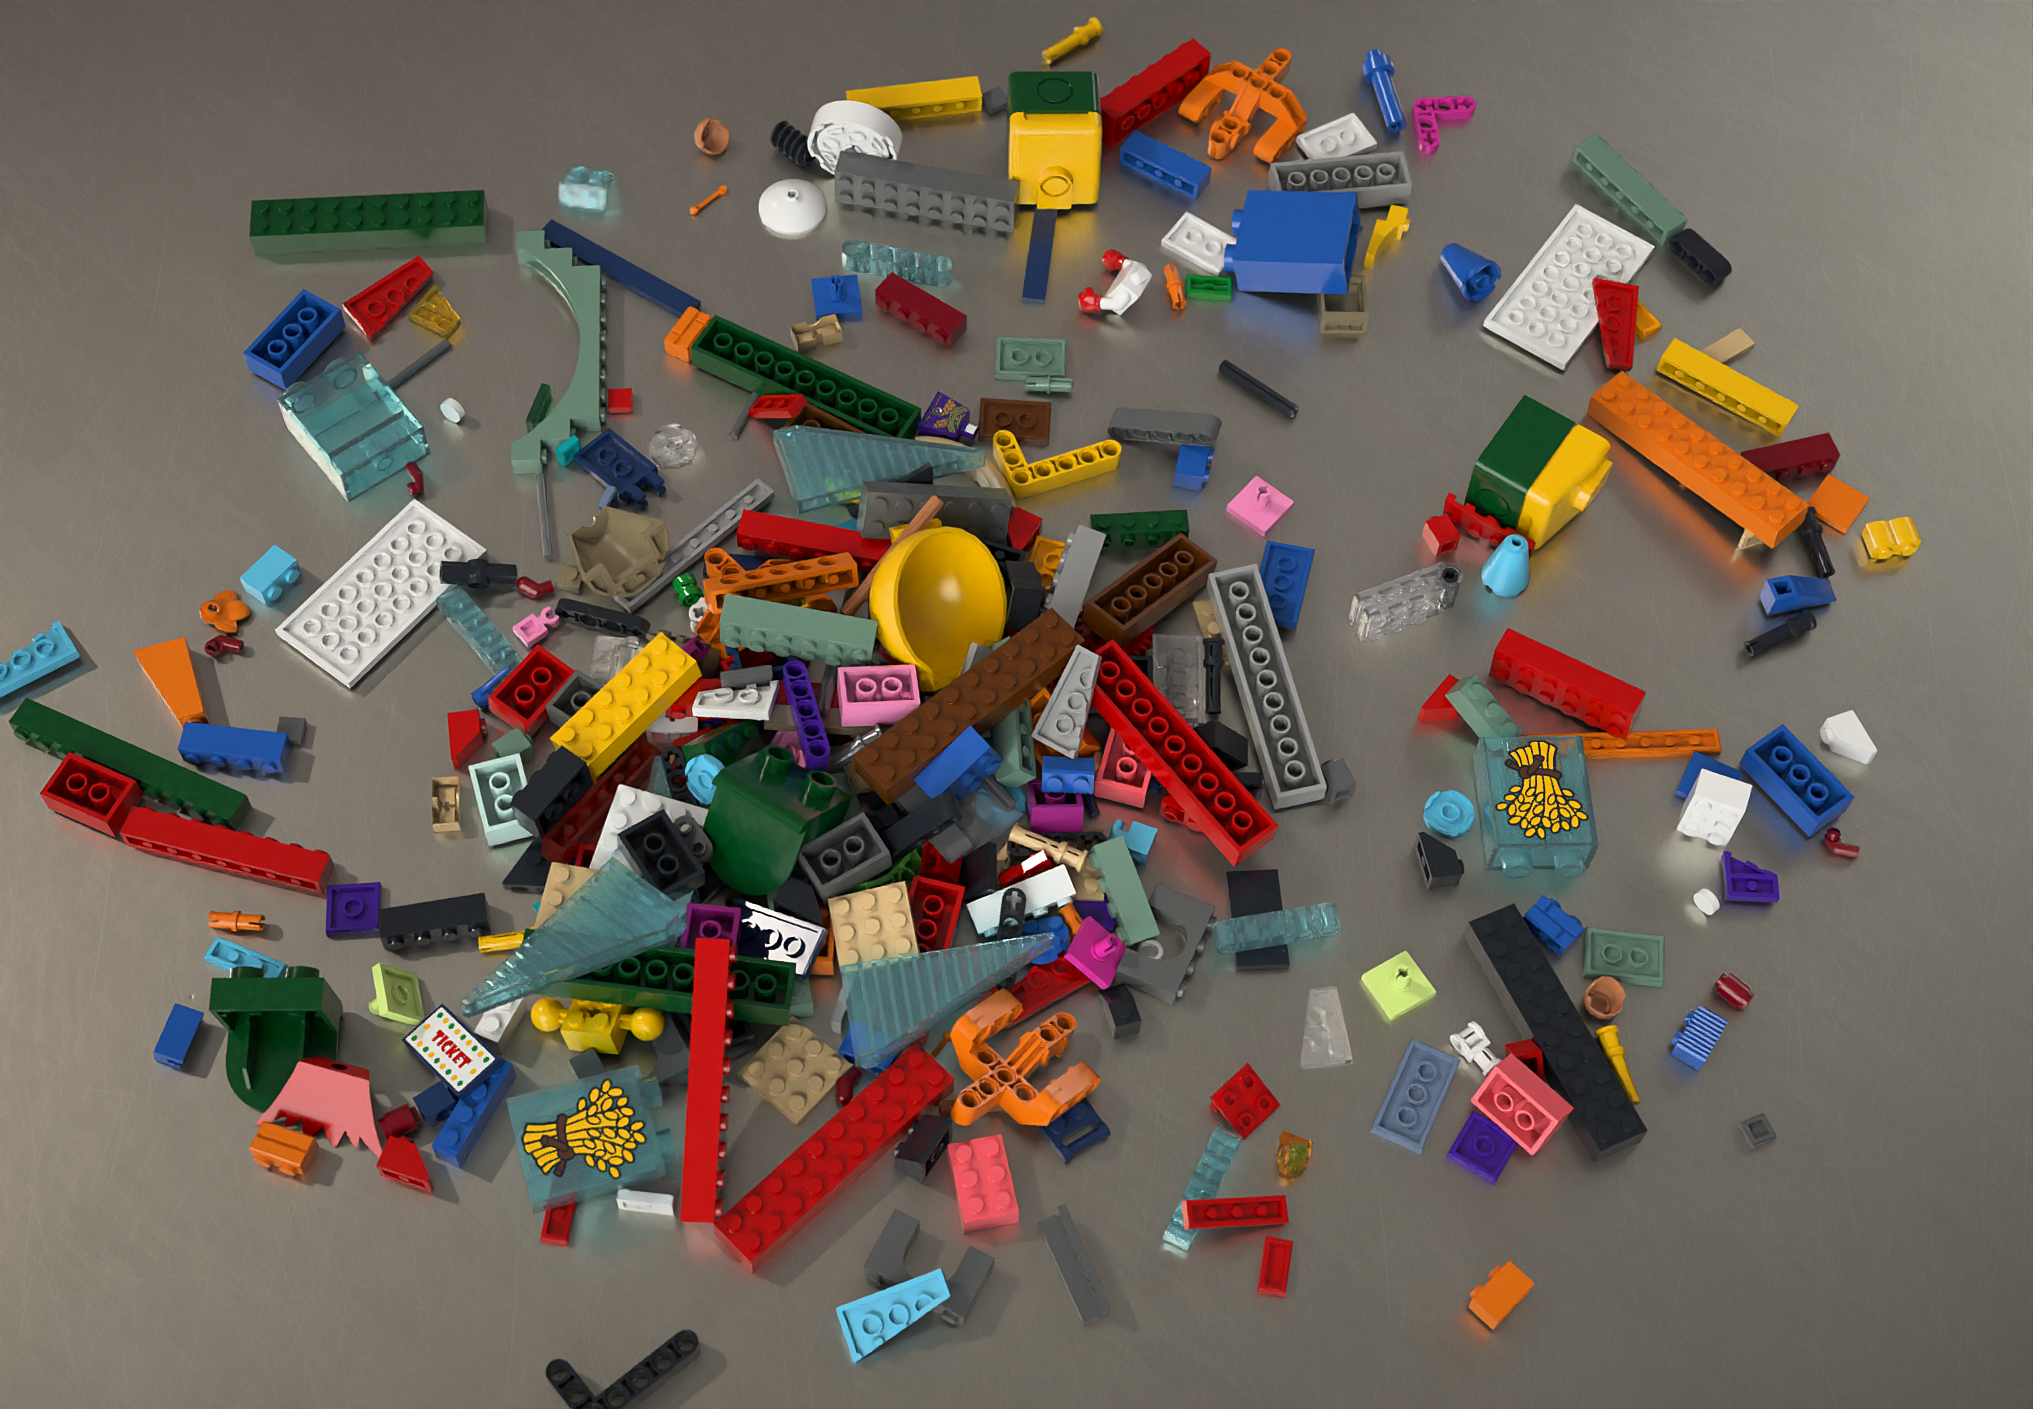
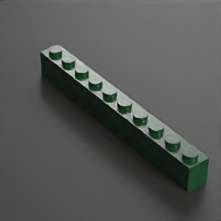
(152, 773)

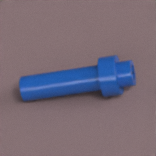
(1379, 70)

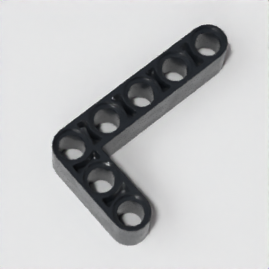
(624, 1385)

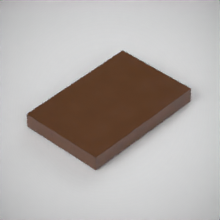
(1024, 419)

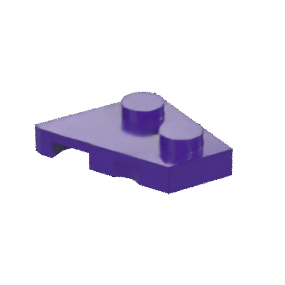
(1748, 881)

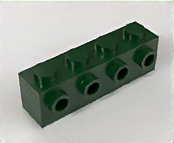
(1140, 528)

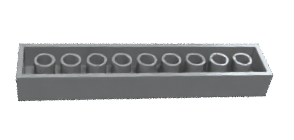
(1266, 687)

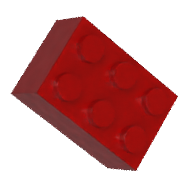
(528, 689)
(91, 794)

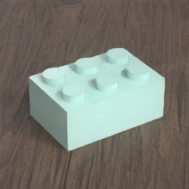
(494, 788)

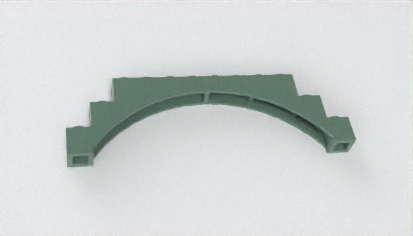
(582, 403)

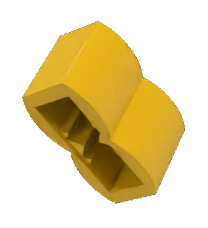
(1891, 537)

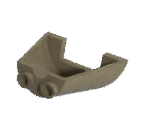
(620, 551)

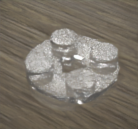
(677, 457)

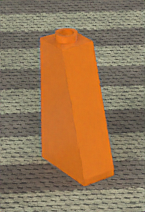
(175, 679)

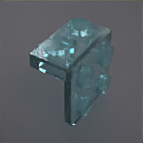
(584, 189)

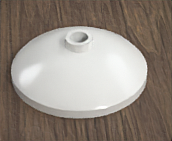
(792, 206)

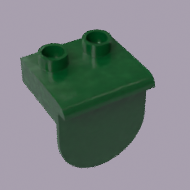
(765, 816)
(273, 1027)

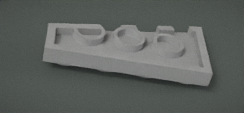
(1068, 707)

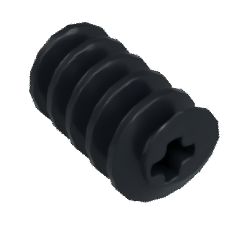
(791, 143)

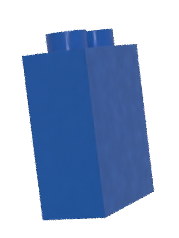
(1294, 241)

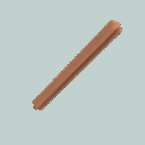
(918, 523)

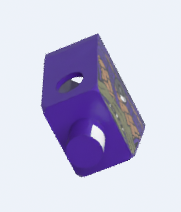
(947, 420)

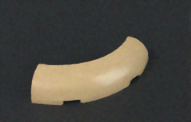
(986, 476)

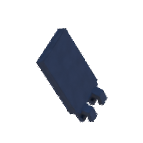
(621, 466)

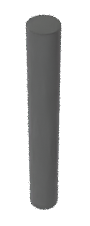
(743, 417)

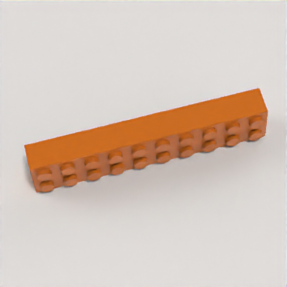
(1697, 459)

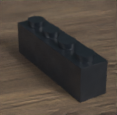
(434, 921)

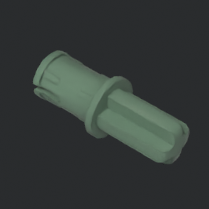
(1049, 384)

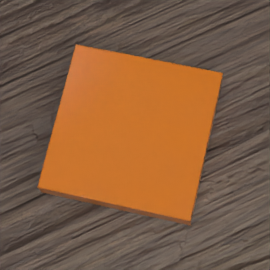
(1837, 503)

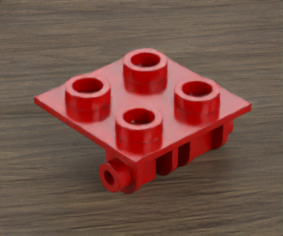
(1244, 1101)

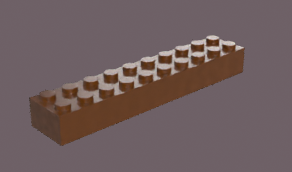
(974, 699)

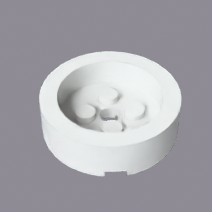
(851, 123)

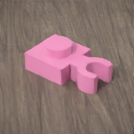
(535, 629)

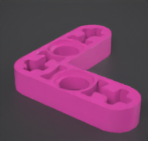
(1430, 116)

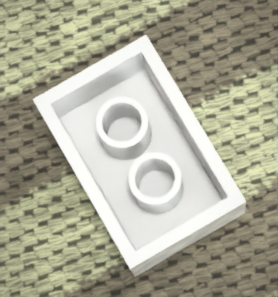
(1714, 807)

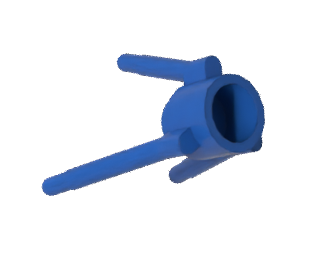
(481, 695)

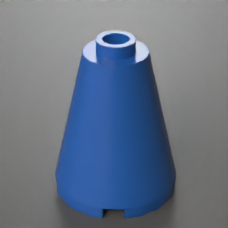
(1470, 271)

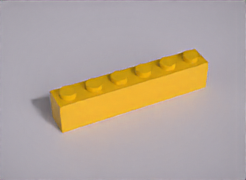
(923, 98)
(1727, 387)

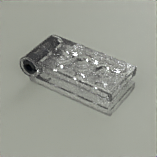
(1405, 601)

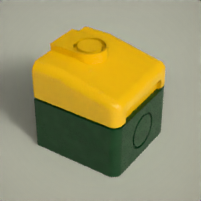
(1054, 137)
(1538, 471)

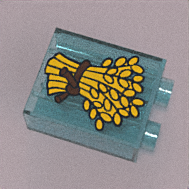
(1534, 805)
(590, 1137)

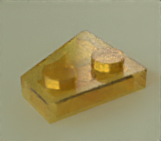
(435, 314)

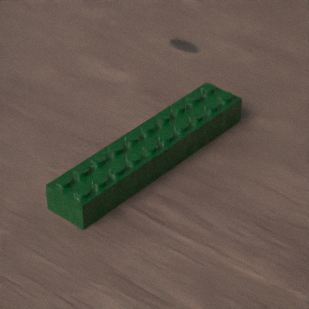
(369, 222)
(778, 370)
(665, 981)

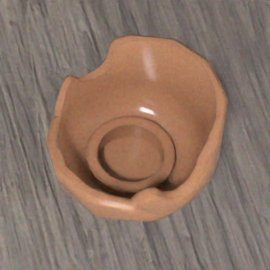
(711, 136)
(1604, 997)

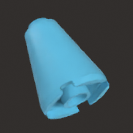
(1508, 567)

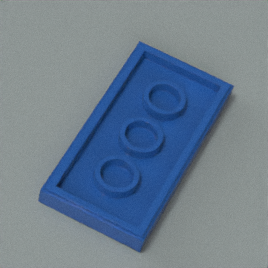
(1285, 579)

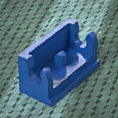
(177, 1035)

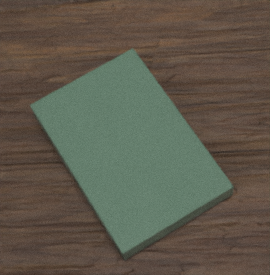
(1029, 357)
(1624, 956)

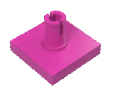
(1096, 952)

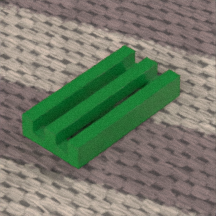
(1208, 290)

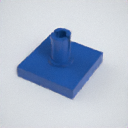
(837, 296)

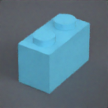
(270, 575)

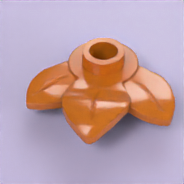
(227, 610)

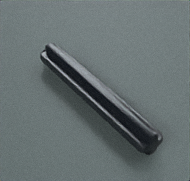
(1258, 388)

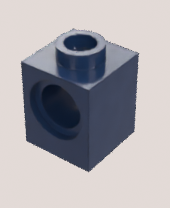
(436, 1104)

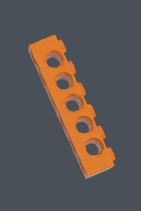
(784, 581)

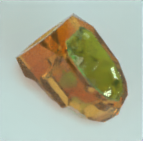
(1293, 1155)

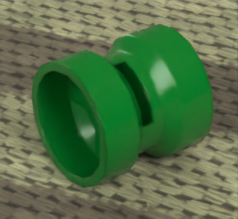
(687, 588)

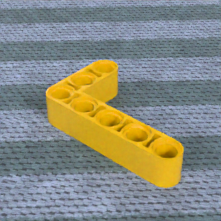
(1052, 468)

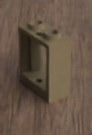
(1345, 321)

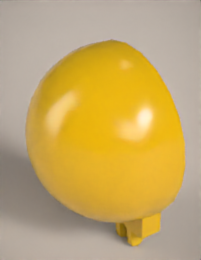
(935, 600)

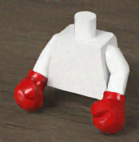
(1123, 291)

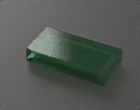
(539, 407)

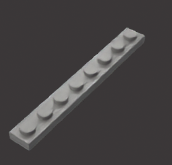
(702, 539)

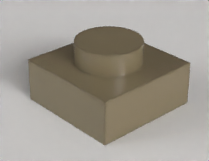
(569, 579)

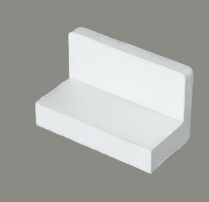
(651, 1197)

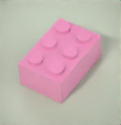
(876, 694)

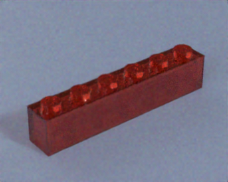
(592, 810)

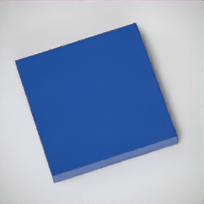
(1694, 767)

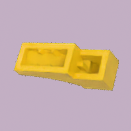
(1386, 232)

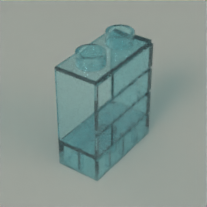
(349, 429)

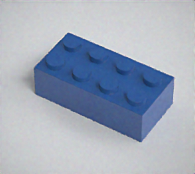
(294, 339)
(1796, 780)

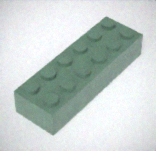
(797, 631)

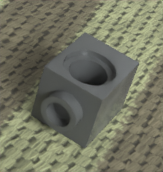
(1337, 779)

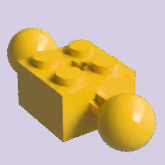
(596, 1023)

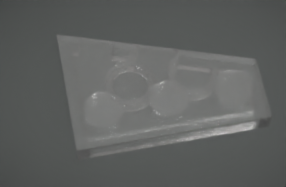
(1325, 1033)

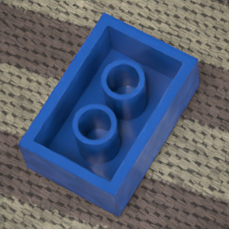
(960, 767)

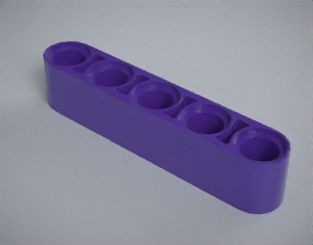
(806, 716)

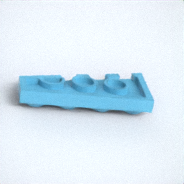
(38, 659)
(886, 1313)

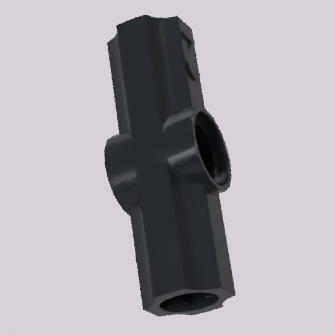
(478, 574)

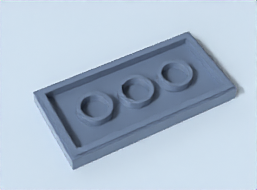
(1415, 1096)

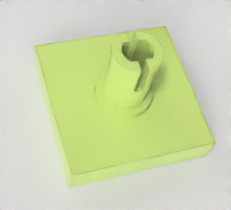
(1398, 985)
(397, 995)

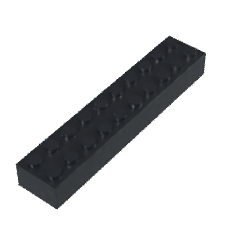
(1548, 1017)

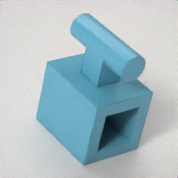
(1139, 839)

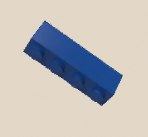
(1165, 164)
(234, 747)
(472, 1117)

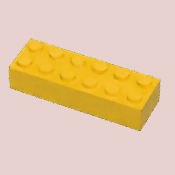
(628, 704)

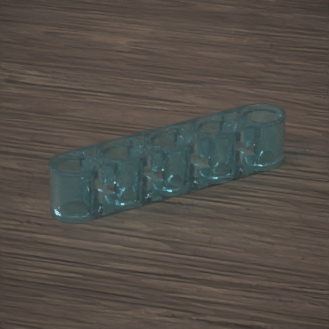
(907, 264)
(478, 631)
(1276, 928)
(1203, 1182)

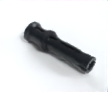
(1812, 533)
(1789, 628)
(1213, 663)

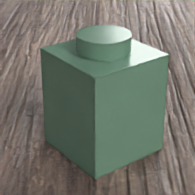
(514, 743)

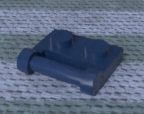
(1070, 1123)

